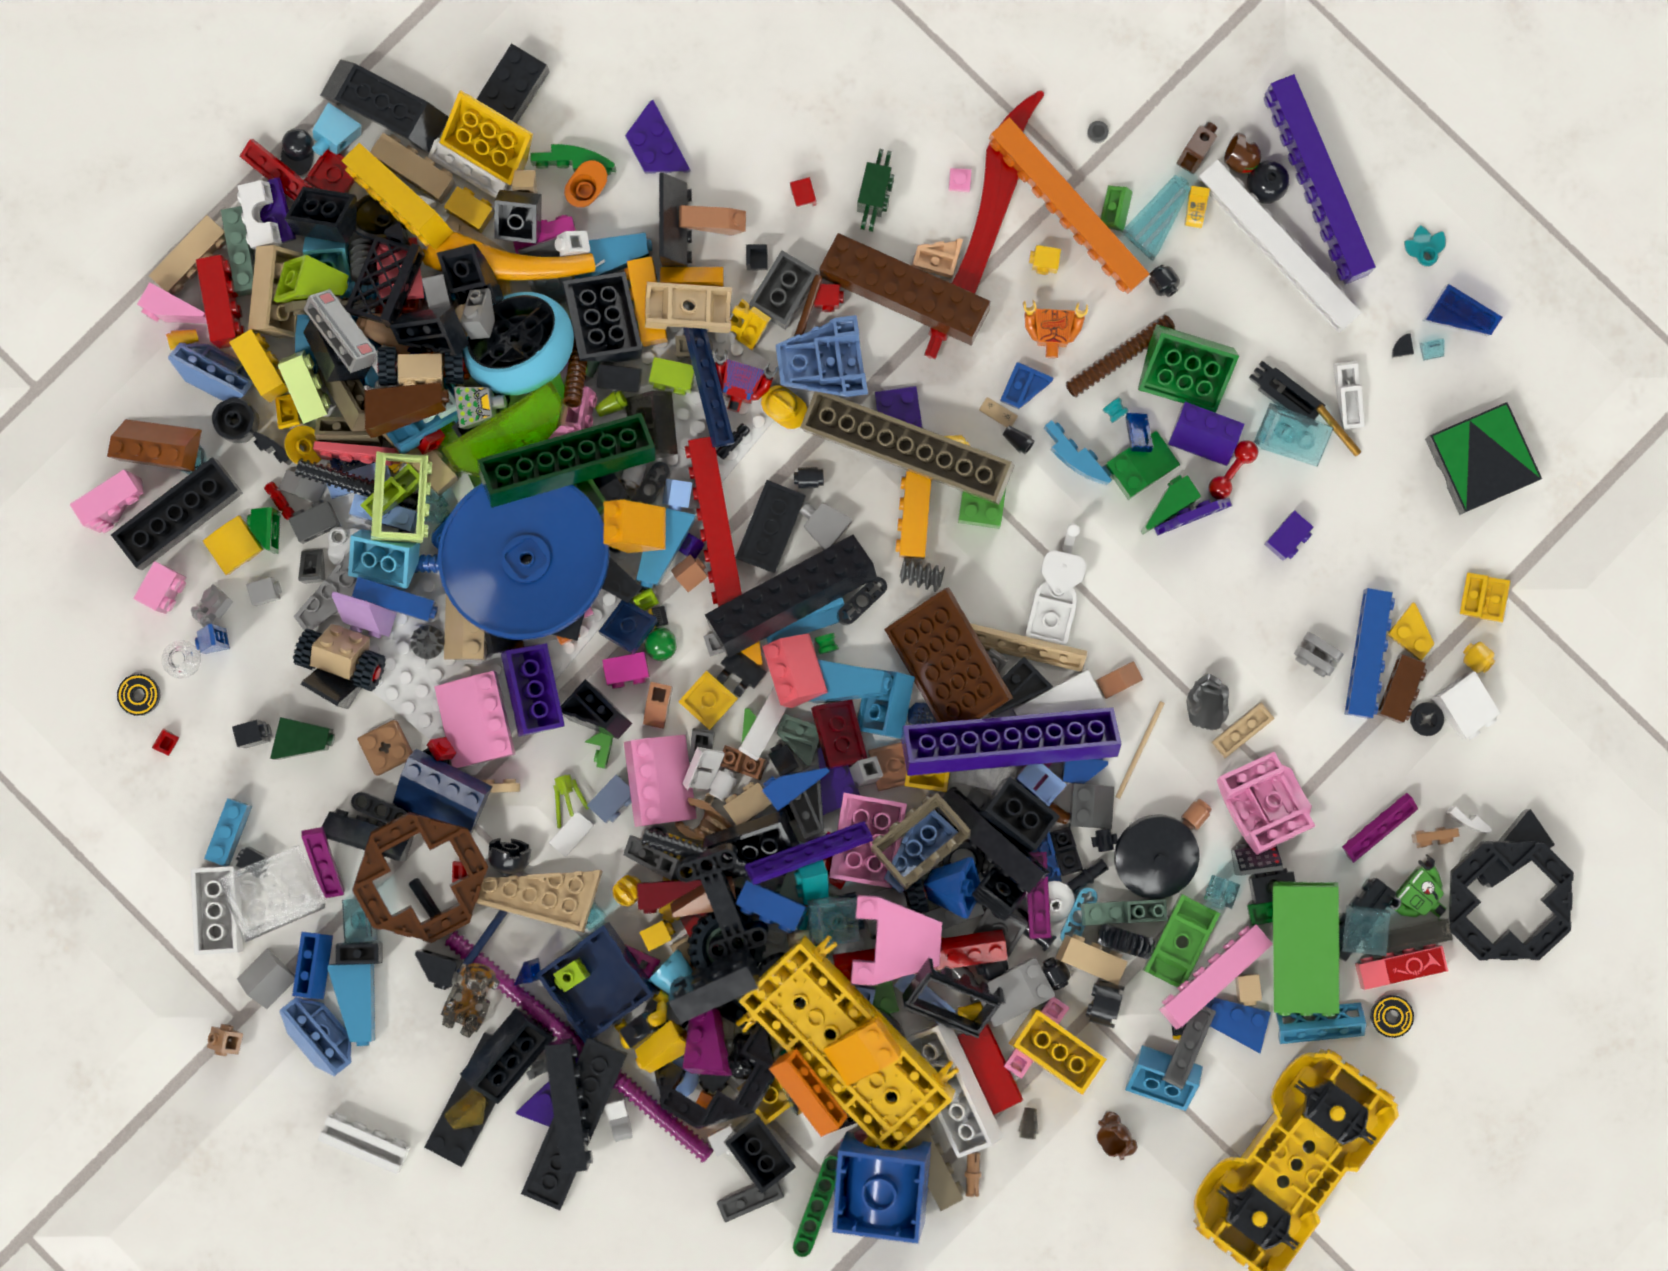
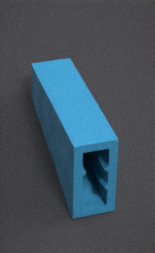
(617, 252)
(656, 563)
(851, 682)
(356, 1000)

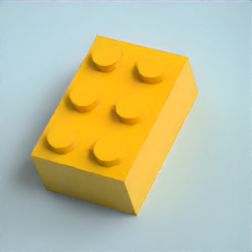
(260, 364)

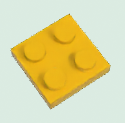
(708, 700)

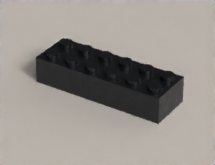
(176, 513)

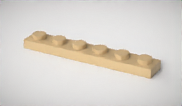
(1031, 648)

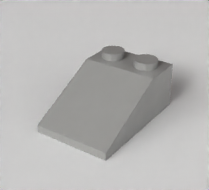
(1023, 989)

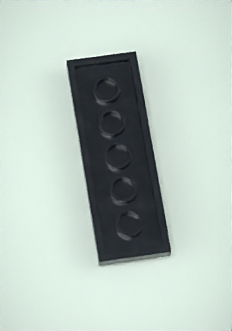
(457, 1143)

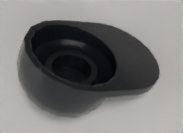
(297, 150)

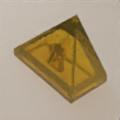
(467, 1111)

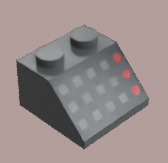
(1247, 862)

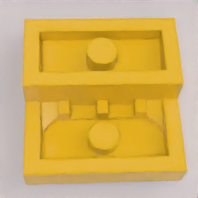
(232, 545)
(1485, 597)

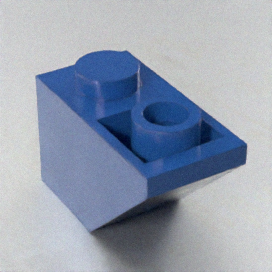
(1082, 770)

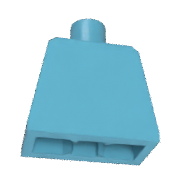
(334, 131)

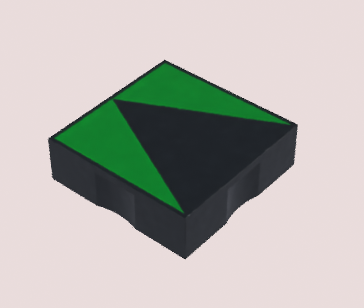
(1483, 458)

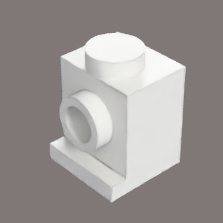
(568, 243)

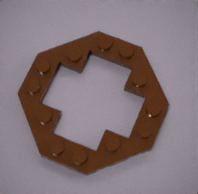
(434, 834)

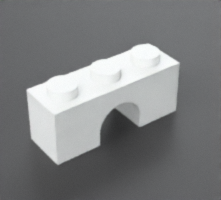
(253, 198)

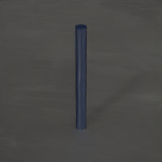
(484, 938)

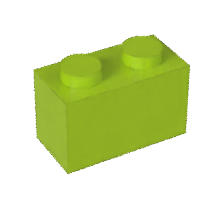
(672, 376)

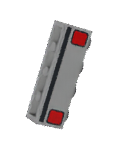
(340, 330)

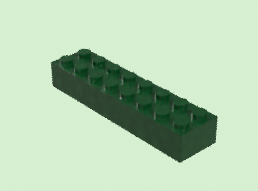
(566, 460)

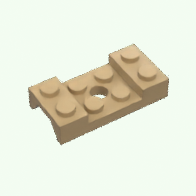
(666, 301)

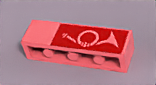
(1401, 967)

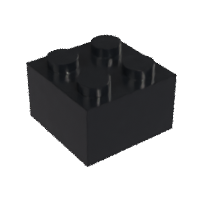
(517, 216)

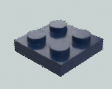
(628, 626)

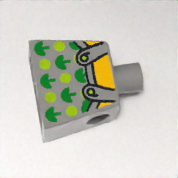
(476, 405)

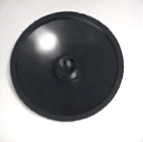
(1156, 856)

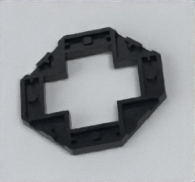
(1513, 855)
(721, 1106)

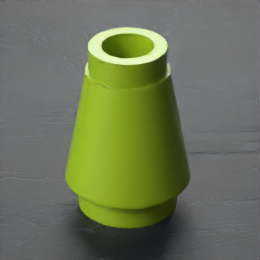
(612, 403)

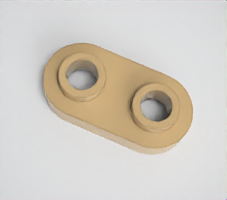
(508, 785)

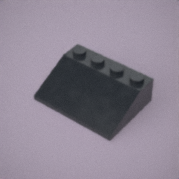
(672, 238)
(603, 318)

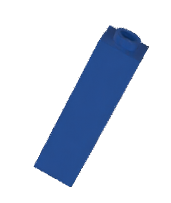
(395, 599)

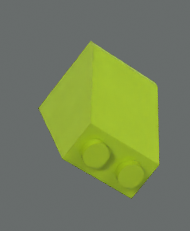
(308, 277)

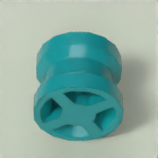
(1115, 410)

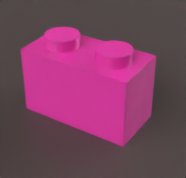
(626, 669)

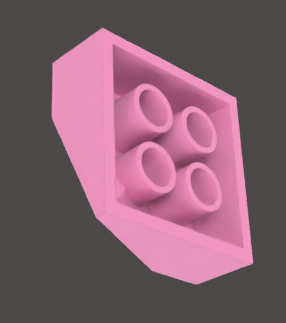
(108, 501)

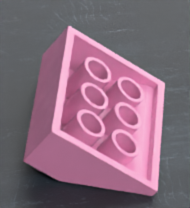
(475, 719)
(656, 778)
(859, 862)

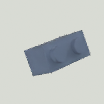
(611, 799)

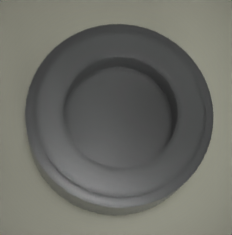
(1098, 132)

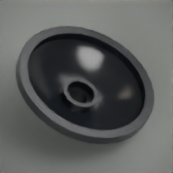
(372, 218)

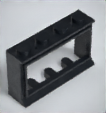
(963, 985)

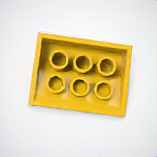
(486, 138)

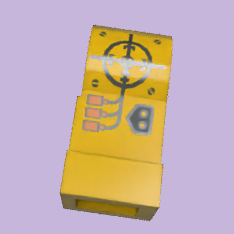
(1196, 206)

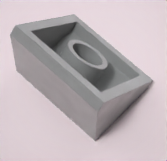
(266, 979)

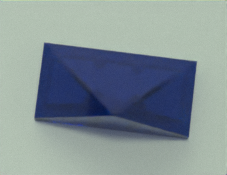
(528, 972)

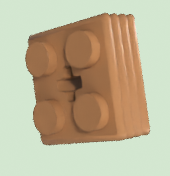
(373, 742)

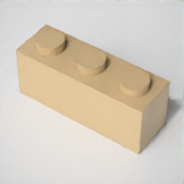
(1092, 958)

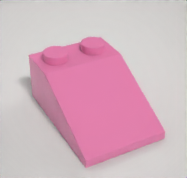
(162, 305)

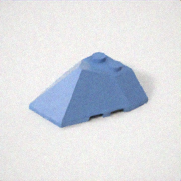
(824, 359)

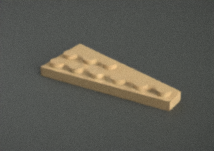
(547, 897)

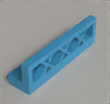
(817, 620)
(1322, 1027)

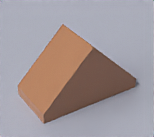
(1119, 680)

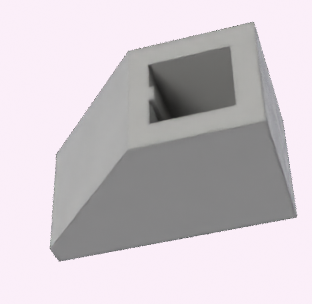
(478, 314)

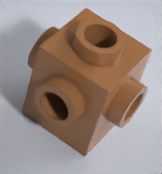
(224, 1040)

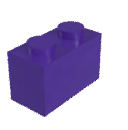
(1289, 535)

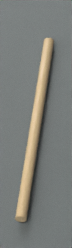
(1139, 750)

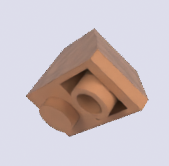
(657, 705)

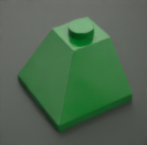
(266, 527)

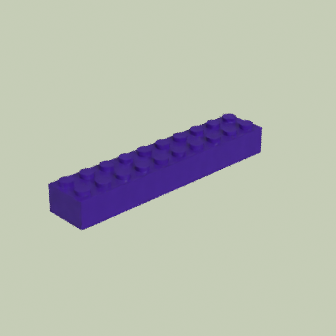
(1319, 180)
(1010, 741)

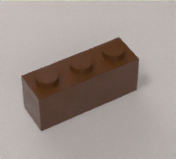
(1402, 689)

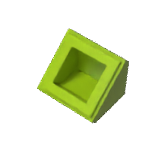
(645, 599)

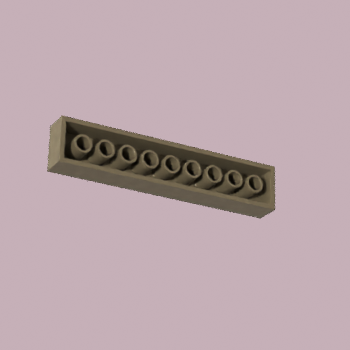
(908, 446)

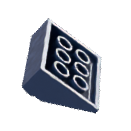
(440, 791)

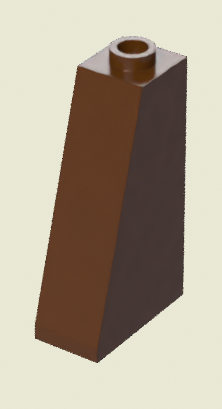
(401, 406)

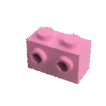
(583, 414)

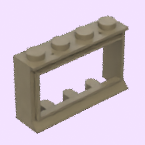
(912, 818)

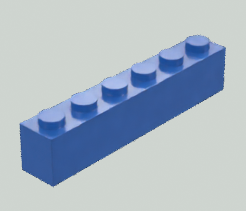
(1368, 653)

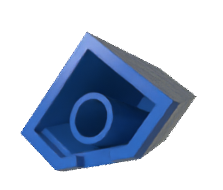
(953, 886)

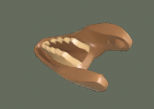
(711, 822)

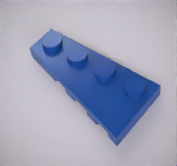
(1240, 1022)

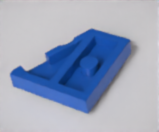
(1024, 385)

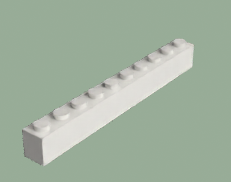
(1279, 246)

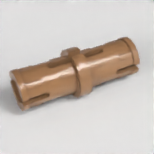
(973, 1174)

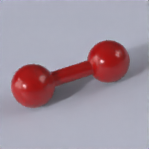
(1245, 453)

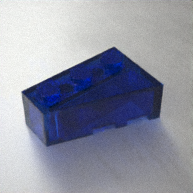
(1462, 312)

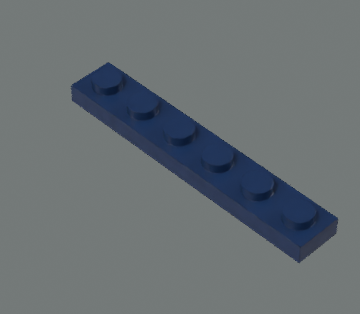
(709, 387)

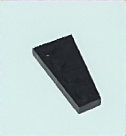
(620, 582)

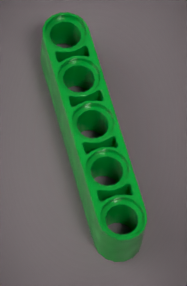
(812, 1214)

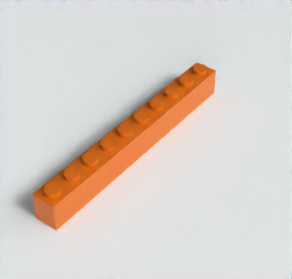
(1068, 206)

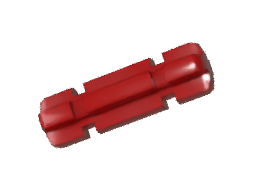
(279, 500)

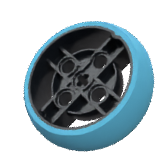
(526, 345)

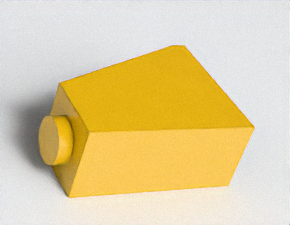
(662, 1047)

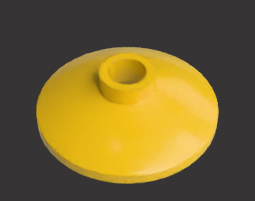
(302, 436)

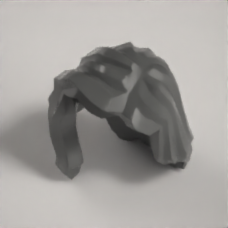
(1208, 703)

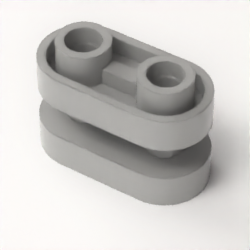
(1305, 655)

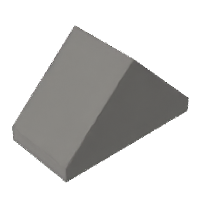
(302, 487)

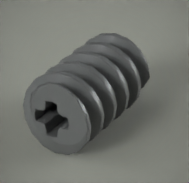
(358, 251)
(921, 575)

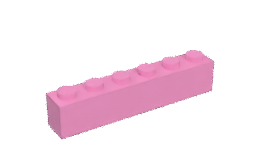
(1216, 976)

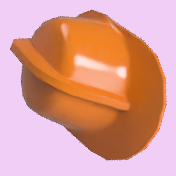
(586, 184)

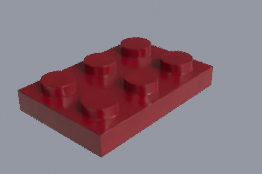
(839, 733)

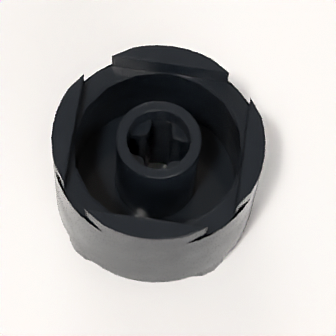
(233, 409)
(1105, 1004)

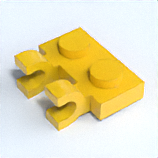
(752, 327)

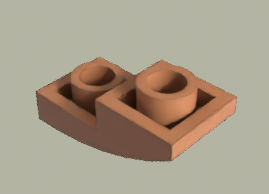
(742, 763)

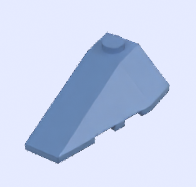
(919, 845)

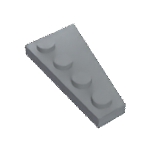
(321, 604)

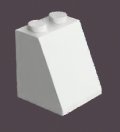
(1467, 705)

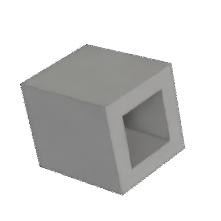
(264, 591)
(866, 772)

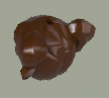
(1115, 1137)

